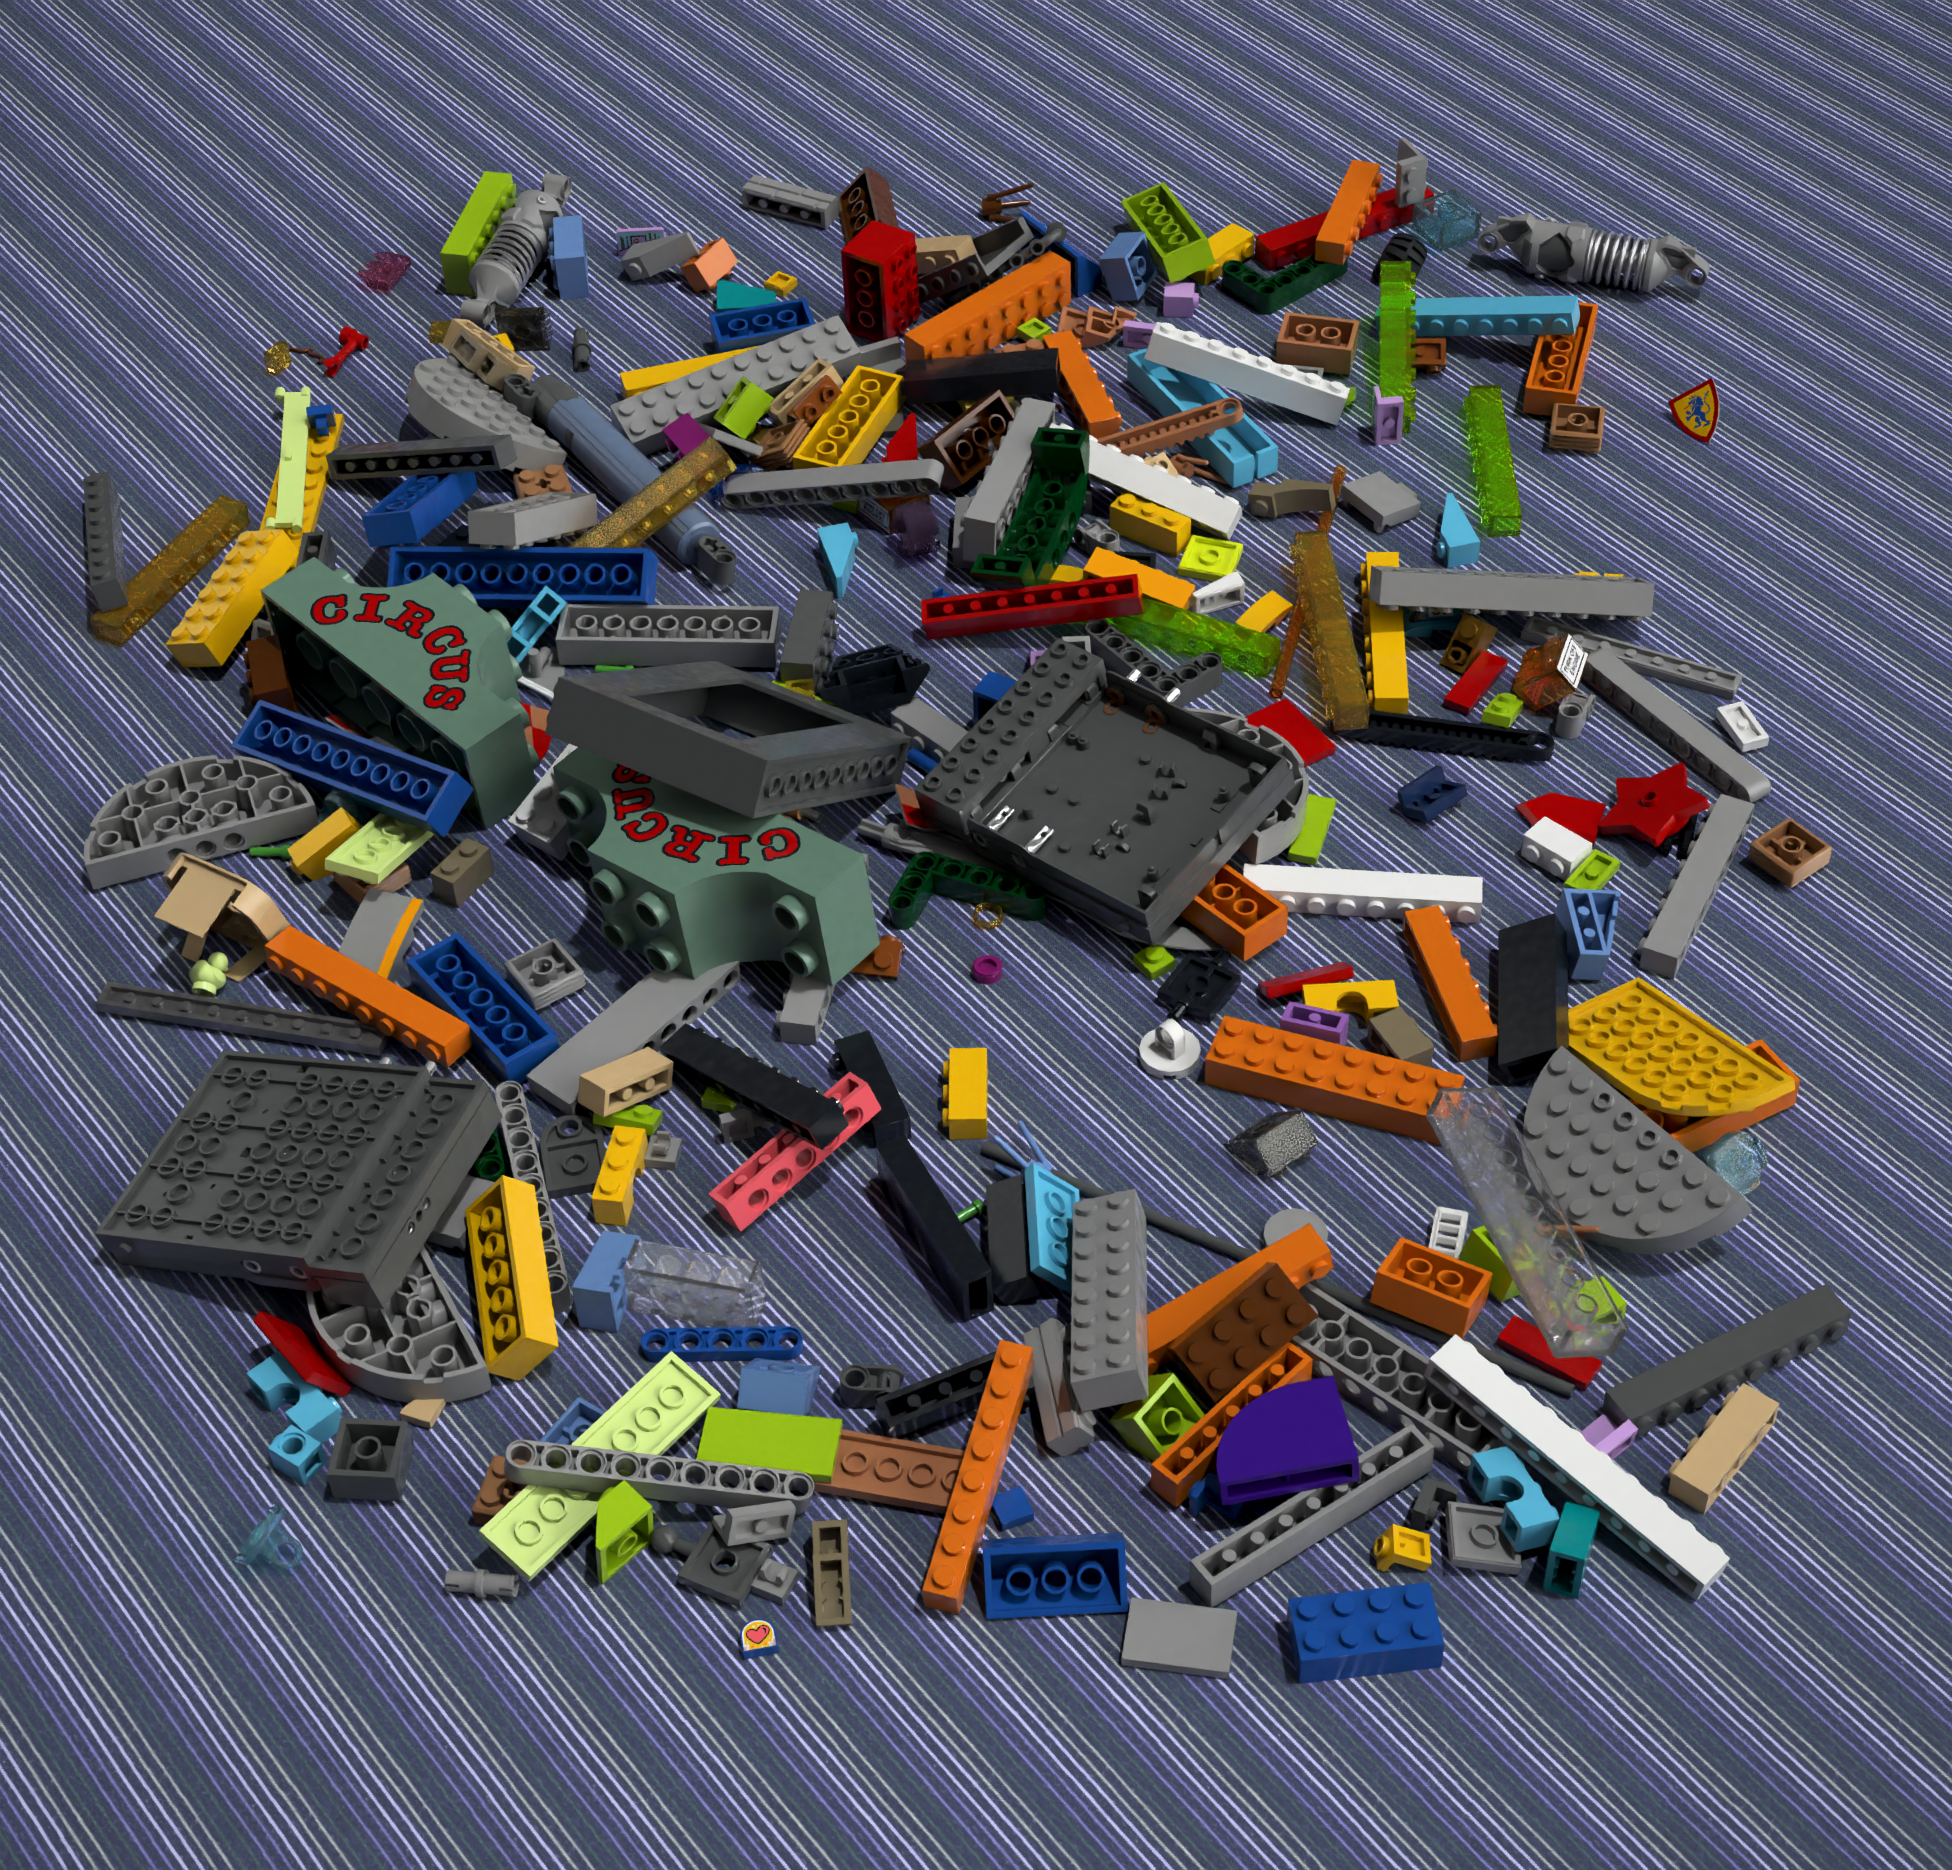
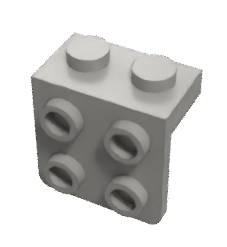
(1410, 174)

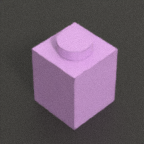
(1180, 299)

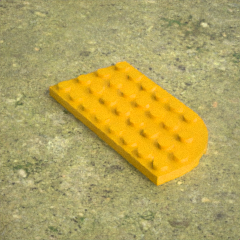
(1669, 1055)

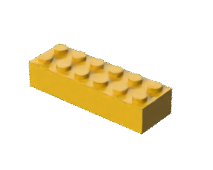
(852, 421)
(231, 598)
(511, 1278)

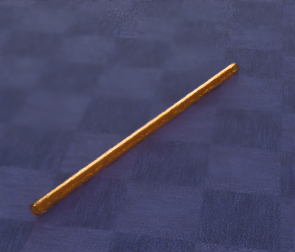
(1298, 616)

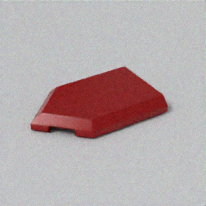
(1570, 812)

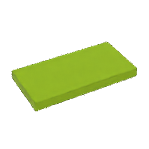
(772, 1441)

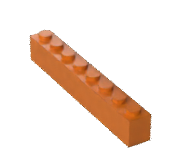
(368, 996)
(1300, 1256)
(978, 1477)

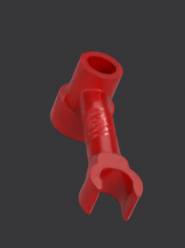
(350, 340)

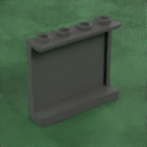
(992, 251)

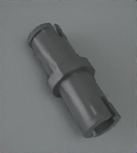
(581, 349)

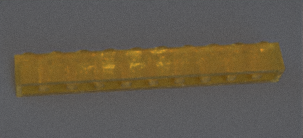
(1329, 631)

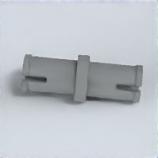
(482, 1583)

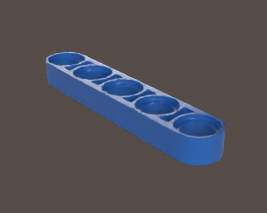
(735, 1352)

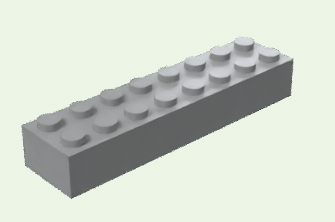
(1004, 481)
(668, 635)
(1109, 1301)

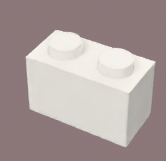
(1555, 848)

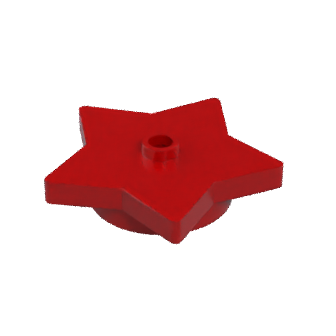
(1653, 806)

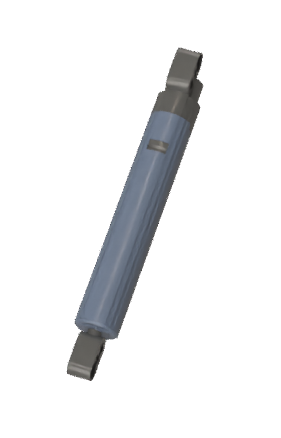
(618, 467)

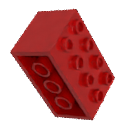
(880, 282)

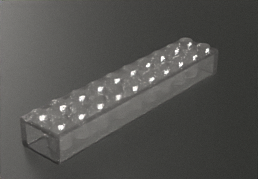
(1526, 1223)

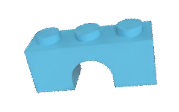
(534, 622)
(278, 1383)
(1527, 1516)

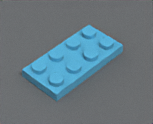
(1050, 1225)

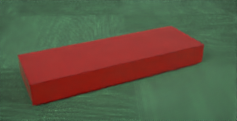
(1475, 682)
(1294, 982)
(1530, 1345)

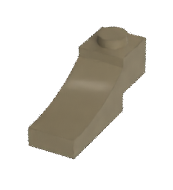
(480, 359)
(1289, 497)
(831, 1573)

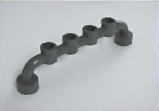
(1055, 233)

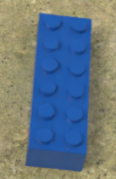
(417, 508)
(501, 1023)

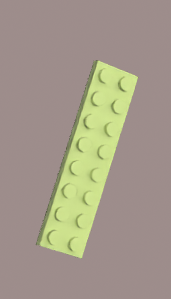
(644, 1420)

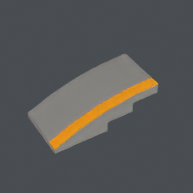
(382, 932)

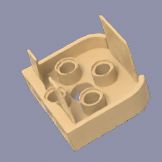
(219, 901)

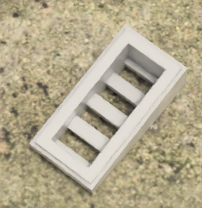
(1225, 593)
(1449, 1222)

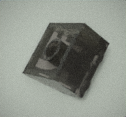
(526, 327)
(1273, 1143)

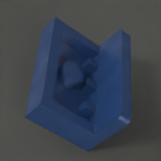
(1430, 795)

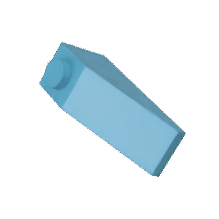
(1457, 538)
(838, 552)

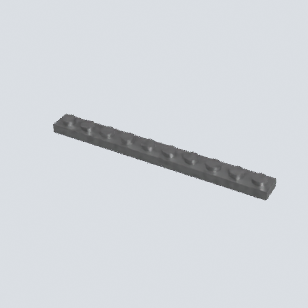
(241, 1018)

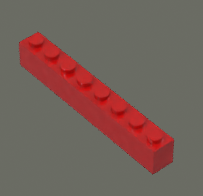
(1298, 239)
(1032, 606)

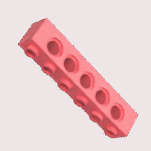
(788, 1159)

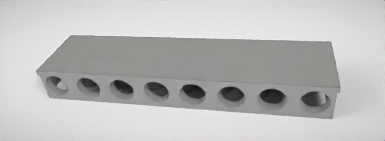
(626, 1027)
(1388, 1379)

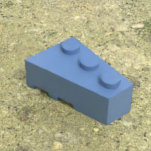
(1589, 926)
(600, 1286)

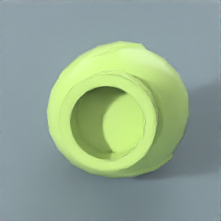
(209, 975)

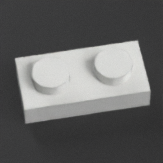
(1742, 726)

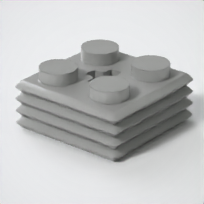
(545, 974)

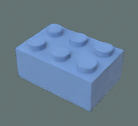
(569, 257)

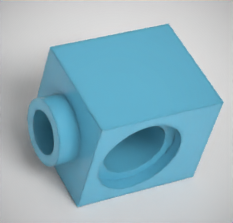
(297, 1455)

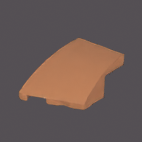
(1095, 325)

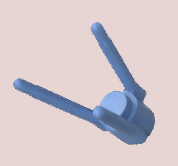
(1043, 1163)

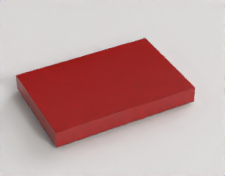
(1295, 728)
(302, 1354)

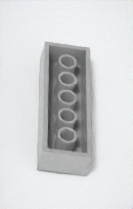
(532, 520)

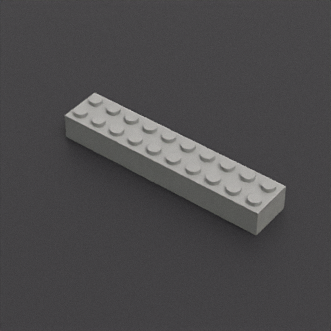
(704, 391)
(1511, 591)

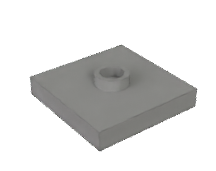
(1477, 1539)

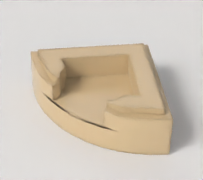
(423, 1412)

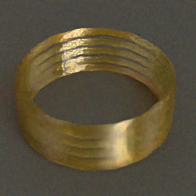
(981, 907)

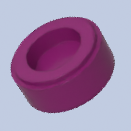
(987, 969)

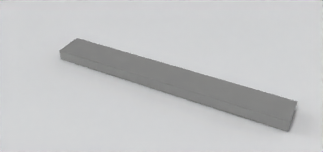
(1641, 659)

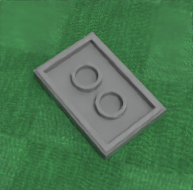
(732, 440)
(1179, 1638)

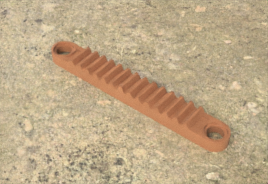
(1176, 428)

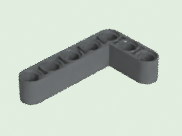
(1122, 656)

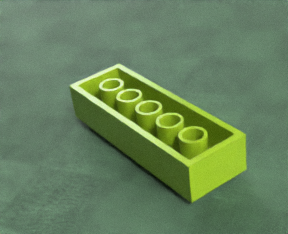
(475, 228)
(1172, 234)

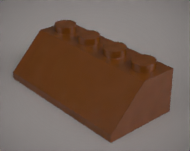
(865, 200)

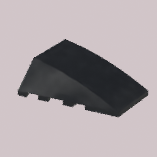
(874, 679)

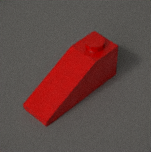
(904, 443)

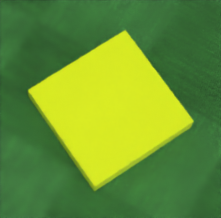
(1209, 558)

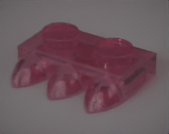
(385, 271)

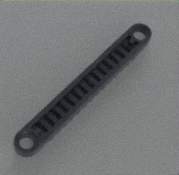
(1452, 736)

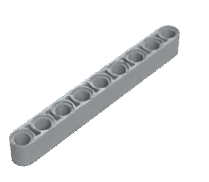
(833, 484)
(1675, 727)
(527, 1168)
(644, 1466)

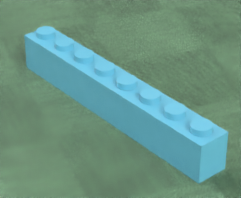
(1495, 316)

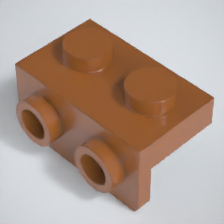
(1430, 355)
(815, 401)
(883, 960)

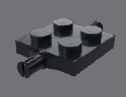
(1199, 986)

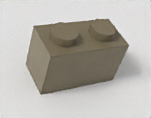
(462, 872)
(1398, 1037)

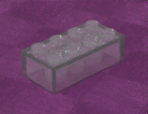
(694, 1285)

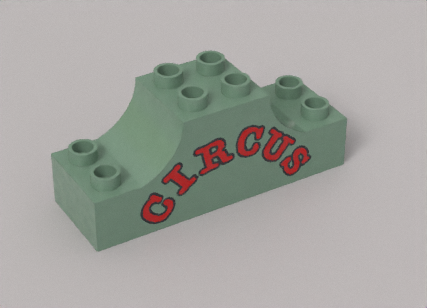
(415, 671)
(708, 883)

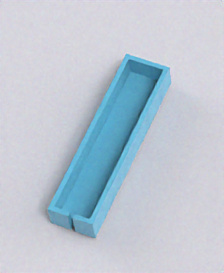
(1233, 451)

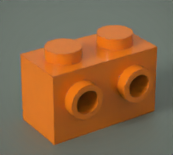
(709, 265)

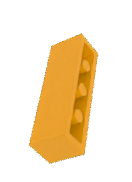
(1154, 582)

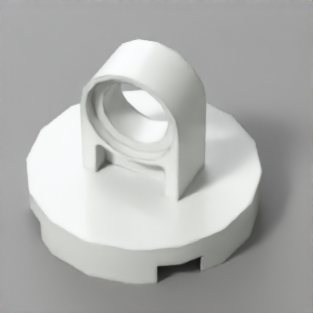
(1169, 1051)

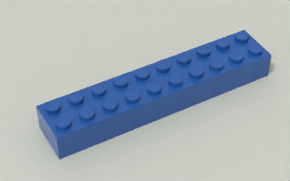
(517, 576)
(359, 767)

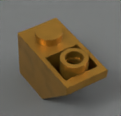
(1467, 643)

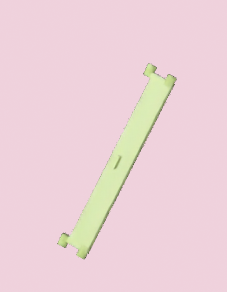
(292, 460)

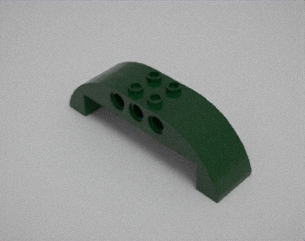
(1044, 516)

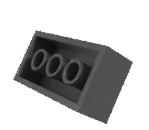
(810, 639)

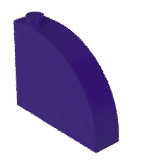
(1287, 1444)

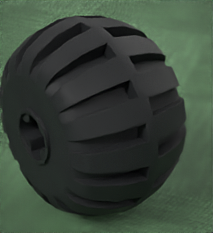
(1402, 248)

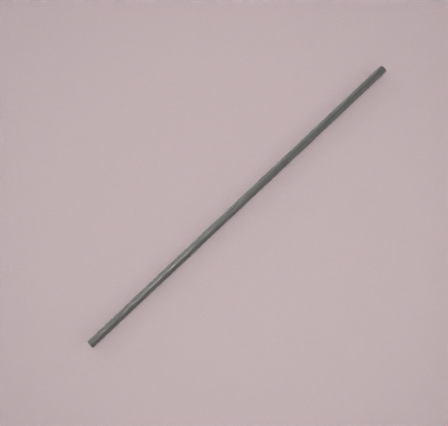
(1339, 1294)

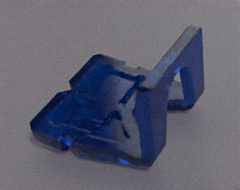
(741, 469)

